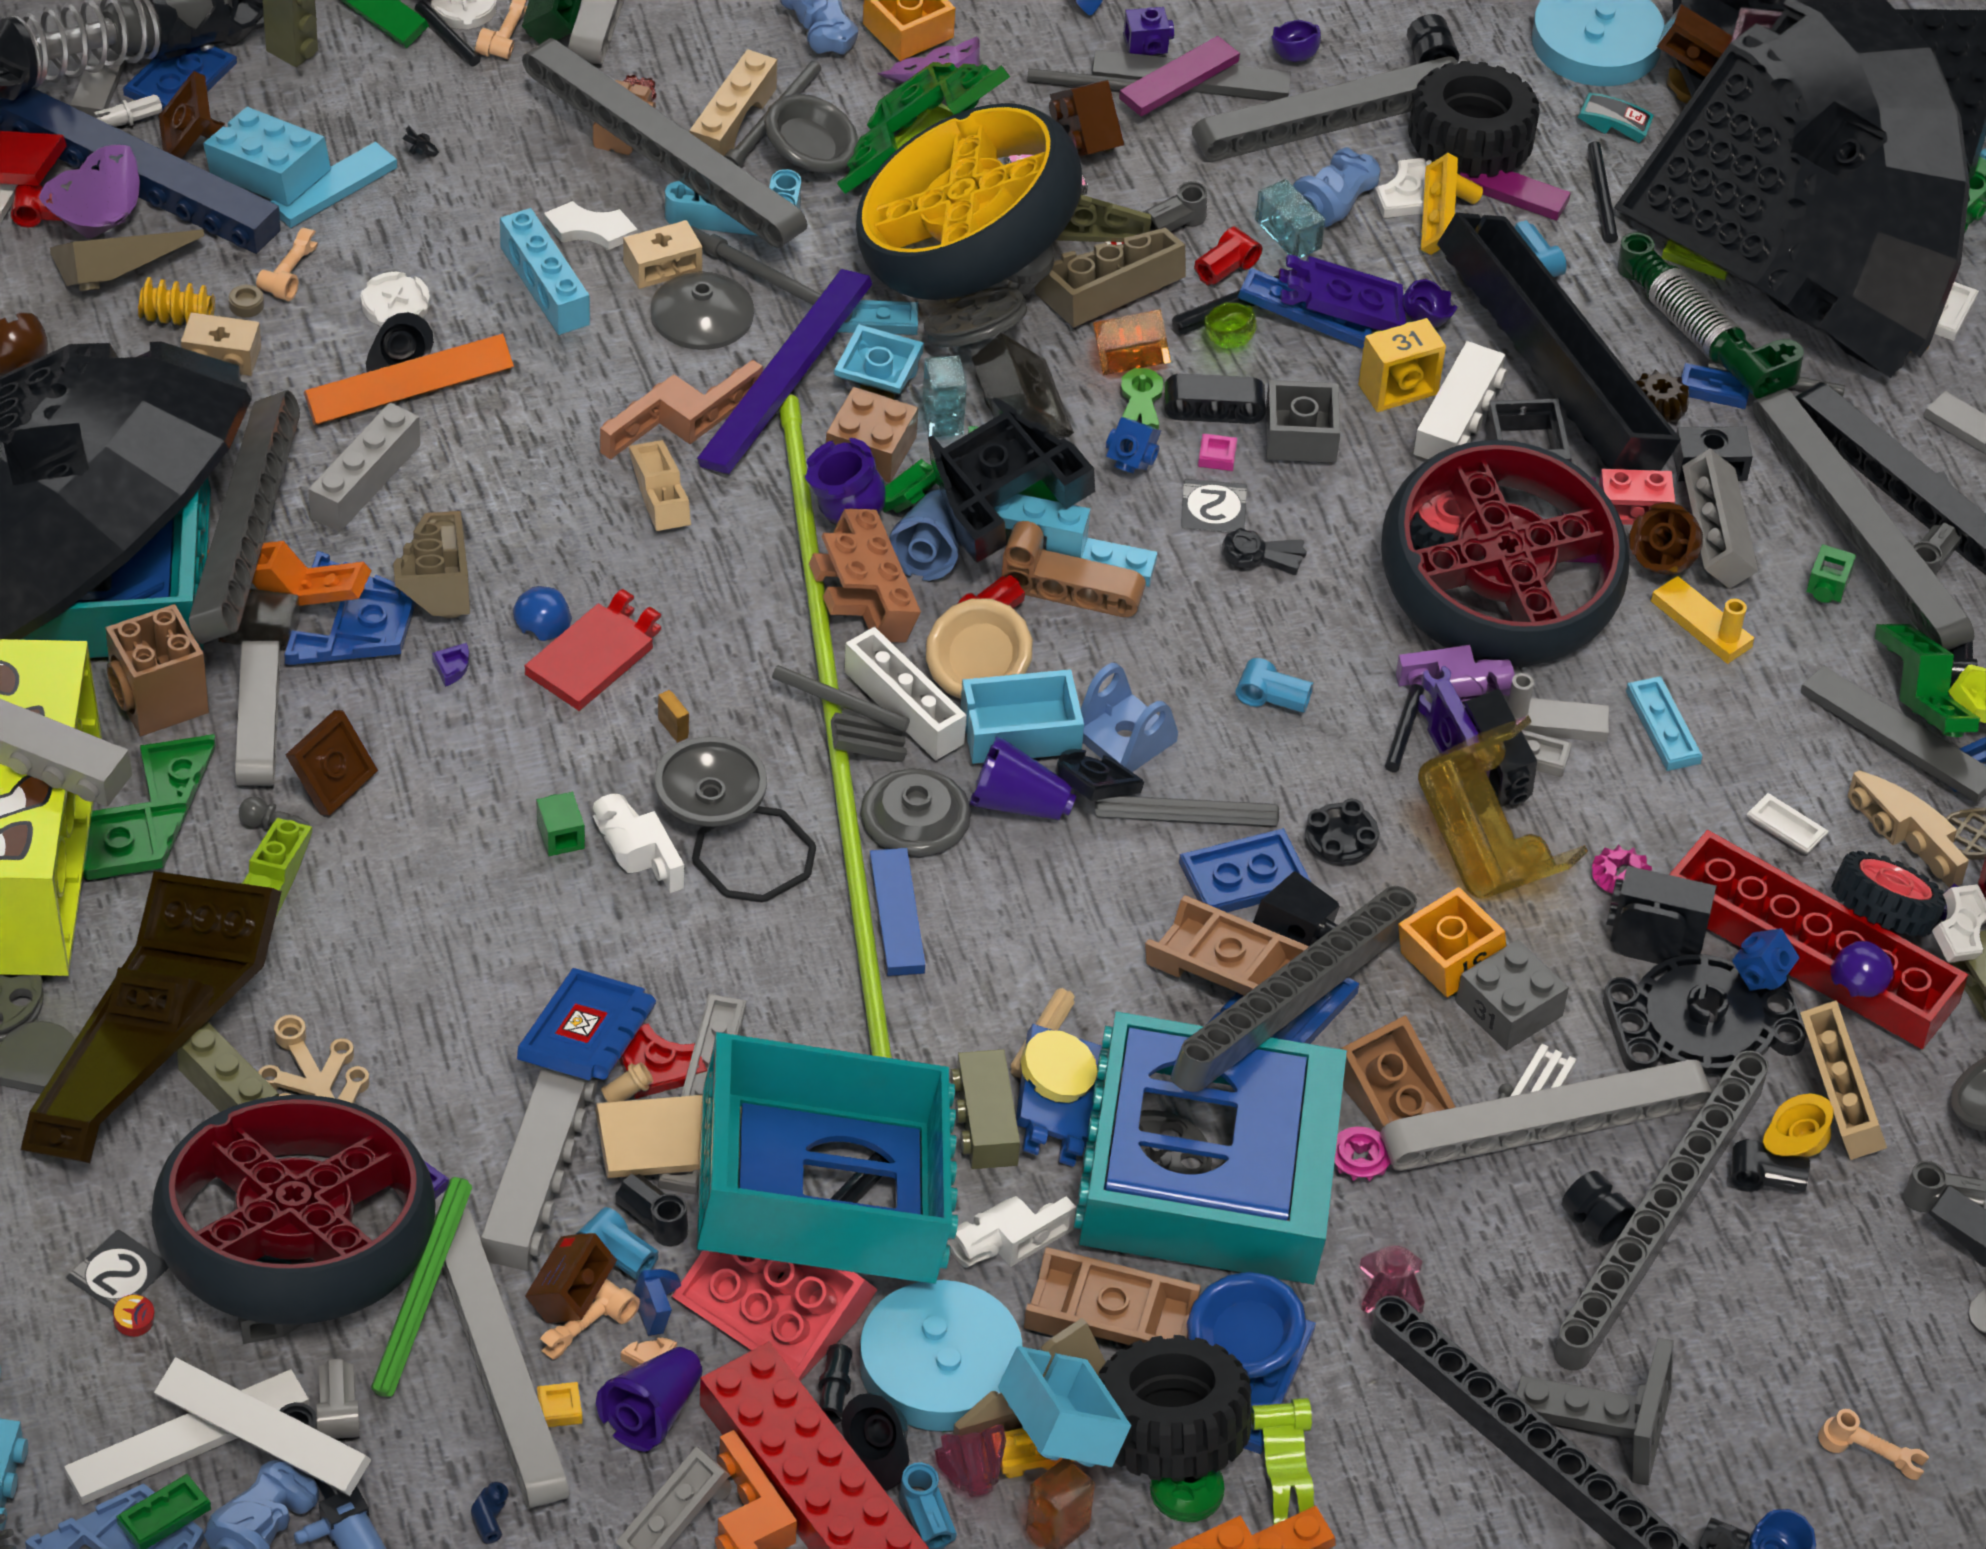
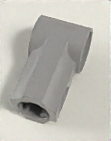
(337, 1407)

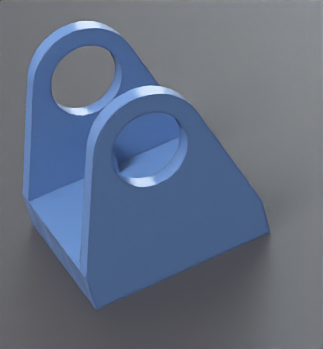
(1120, 710)

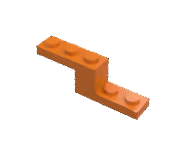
(284, 572)
(764, 1518)
(1300, 1531)

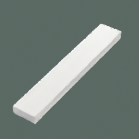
(263, 1426)
(167, 1444)

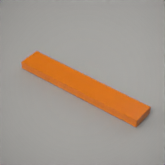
(408, 379)

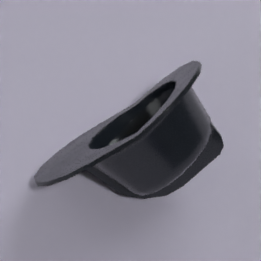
(400, 340)
(877, 1436)

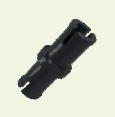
(835, 1381)

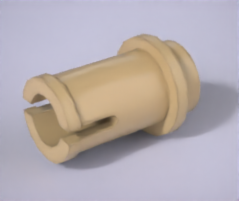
(628, 1083)

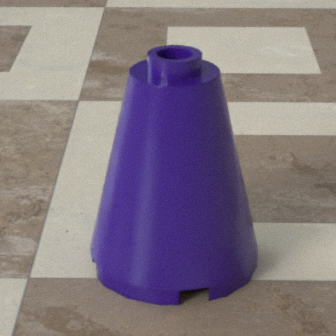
(1020, 785)
(649, 1398)

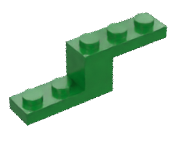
(1927, 679)

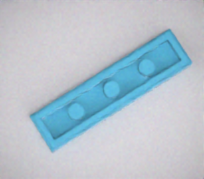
(338, 183)

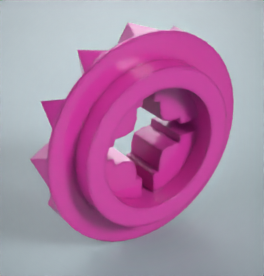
(1609, 860)
(1360, 1140)

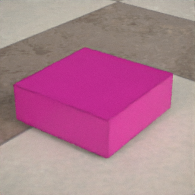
(1217, 452)

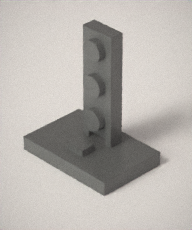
(1611, 1411)

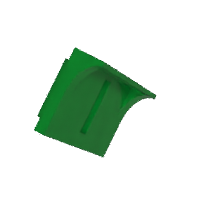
(909, 486)

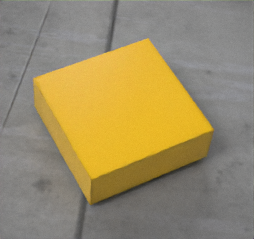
(560, 1404)

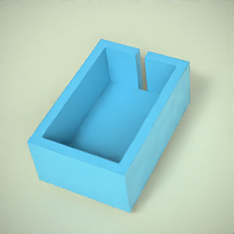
(267, 156)
(1028, 710)
(1067, 1410)

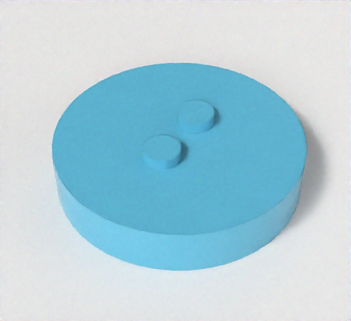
(1598, 39)
(937, 1350)

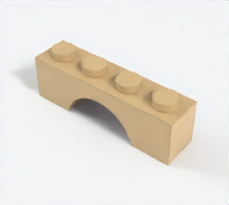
(747, 85)

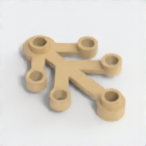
(314, 1081)

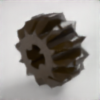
(1666, 394)

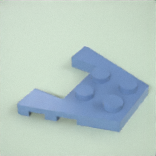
(101, 1529)

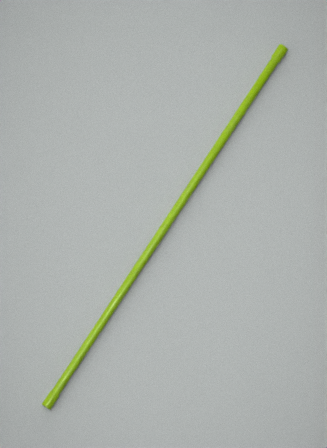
(865, 942)

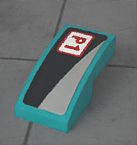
(1607, 112)

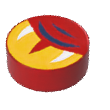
(133, 1315)

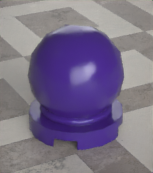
(845, 478)

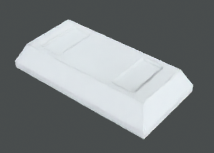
(1786, 824)

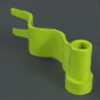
(1285, 1452)

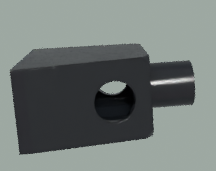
(1298, 910)

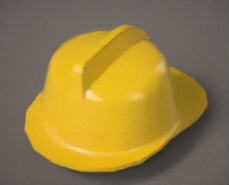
(1800, 1126)

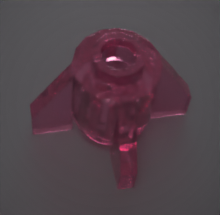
(1392, 1274)
(973, 1459)

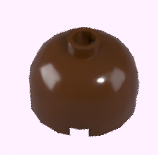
(21, 342)
(1666, 539)

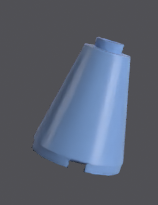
(926, 539)

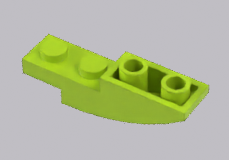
(279, 857)

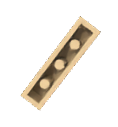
(1843, 1080)

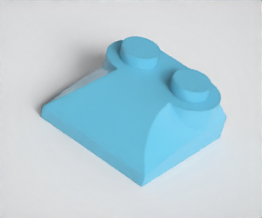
(879, 359)

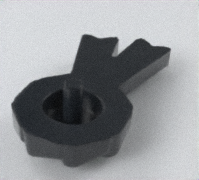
(1248, 550)

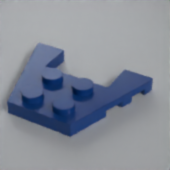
(362, 626)

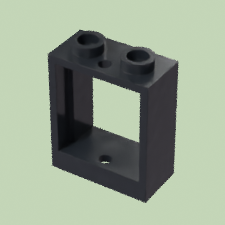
(1538, 415)
(1516, 774)

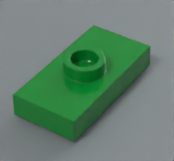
(163, 1512)

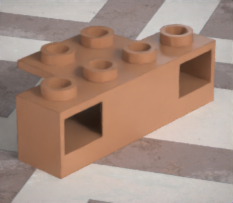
(869, 575)

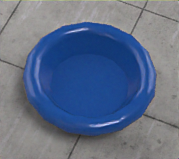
(1252, 1319)

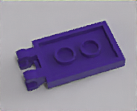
(1343, 293)
(1446, 715)

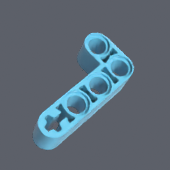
(686, 204)

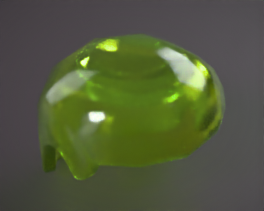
(1231, 325)

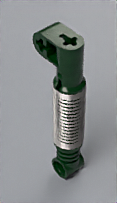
(1723, 341)

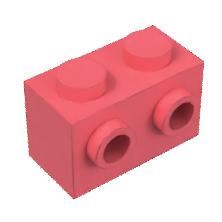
(1636, 490)

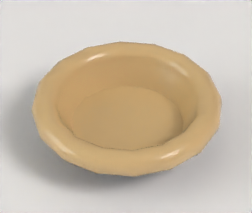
(977, 642)

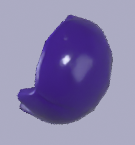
(1296, 40)
(1427, 300)
(1862, 969)

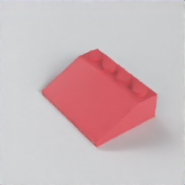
(795, 1313)

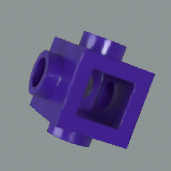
(1147, 31)

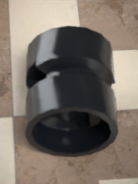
(1431, 39)
(1601, 1211)

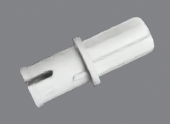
(131, 111)

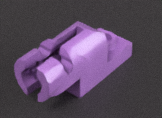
(1467, 677)

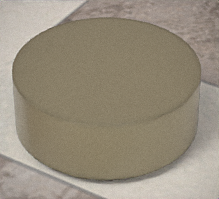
(246, 300)

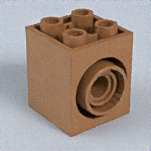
(156, 670)

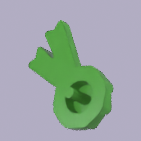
(1142, 389)

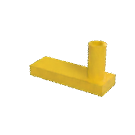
(1440, 194)
(1713, 628)

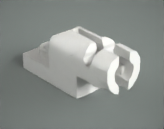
(638, 840)
(1011, 1231)

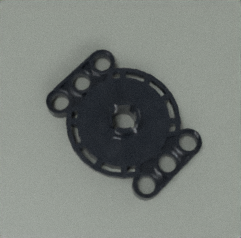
(1678, 1009)

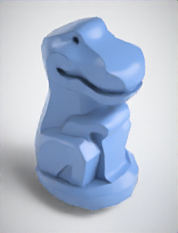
(826, 23)
(1340, 184)
(262, 1510)

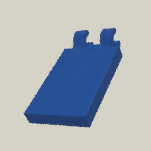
(1054, 1119)

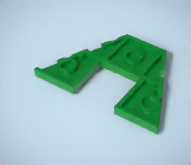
(899, 109)
(143, 833)

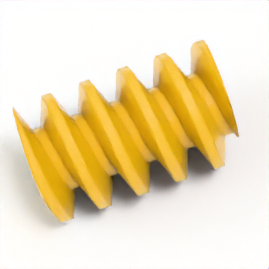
(173, 303)

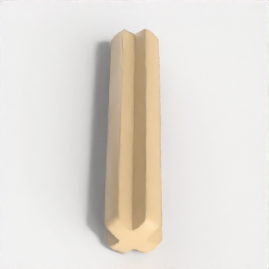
(1051, 1018)

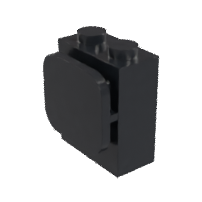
(1659, 915)

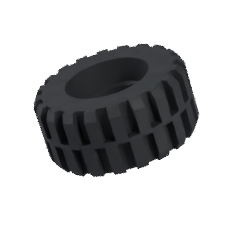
(1476, 116)
(1183, 1405)

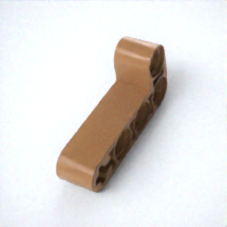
(1069, 578)

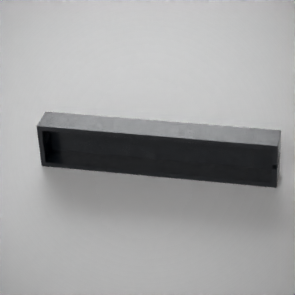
(1558, 343)

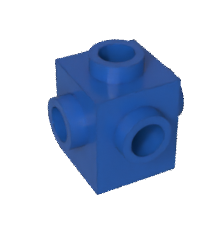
(1144, 445)
(1765, 959)

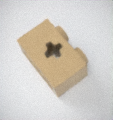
(662, 254)
(224, 339)

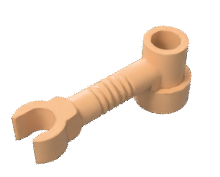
(499, 42)
(281, 281)
(610, 1301)
(1844, 1429)

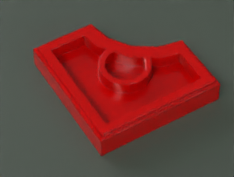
(664, 1059)

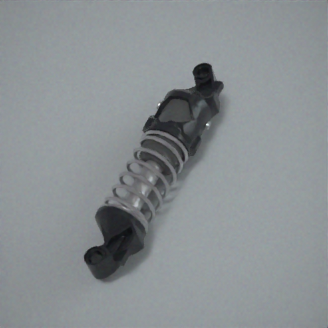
(126, 26)

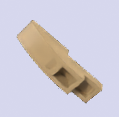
(1906, 817)

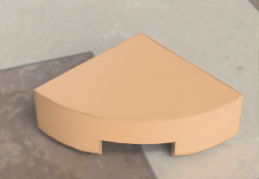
(638, 1353)

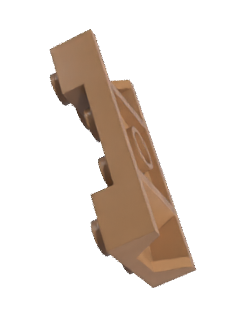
(1220, 947)
(1110, 1297)

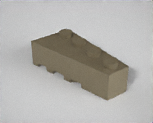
(1112, 275)

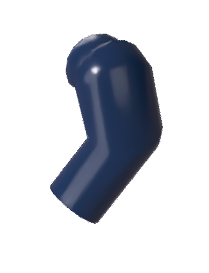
(486, 1510)

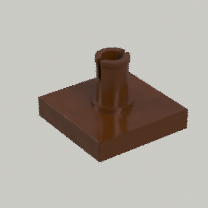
(187, 117)
(331, 762)

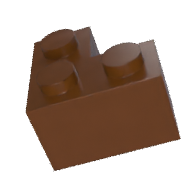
(1089, 115)

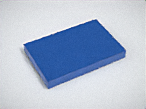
(167, 77)
(1241, 870)

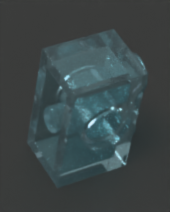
(1290, 219)
(944, 396)

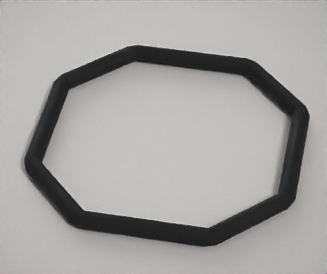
(778, 890)

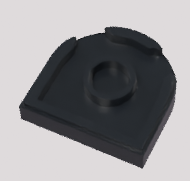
(1095, 777)

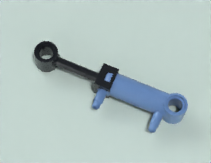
(342, 1516)

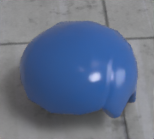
(542, 612)
(1783, 1531)

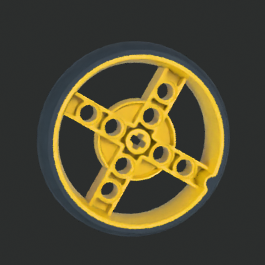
(980, 210)

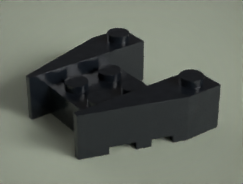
(998, 464)

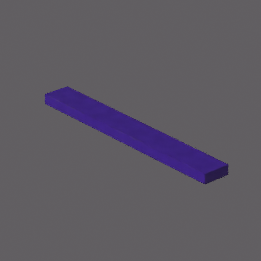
(784, 371)

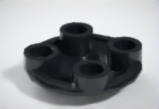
(1342, 832)

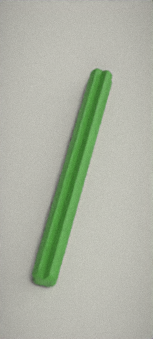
(421, 1287)

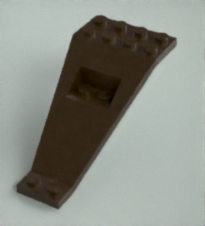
(189, 959)

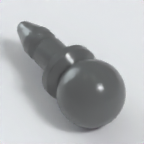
(256, 812)

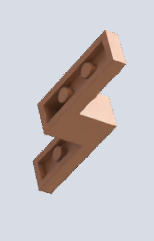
(678, 409)

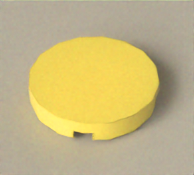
(1059, 1066)

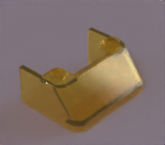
(1474, 822)

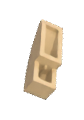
(660, 485)

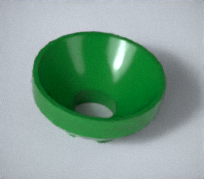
(1188, 1500)

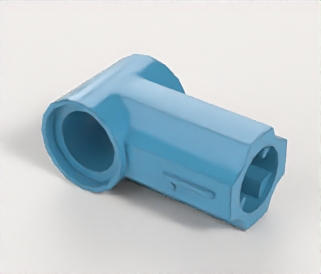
(1551, 257)
(1264, 684)
(631, 1252)
(926, 1507)

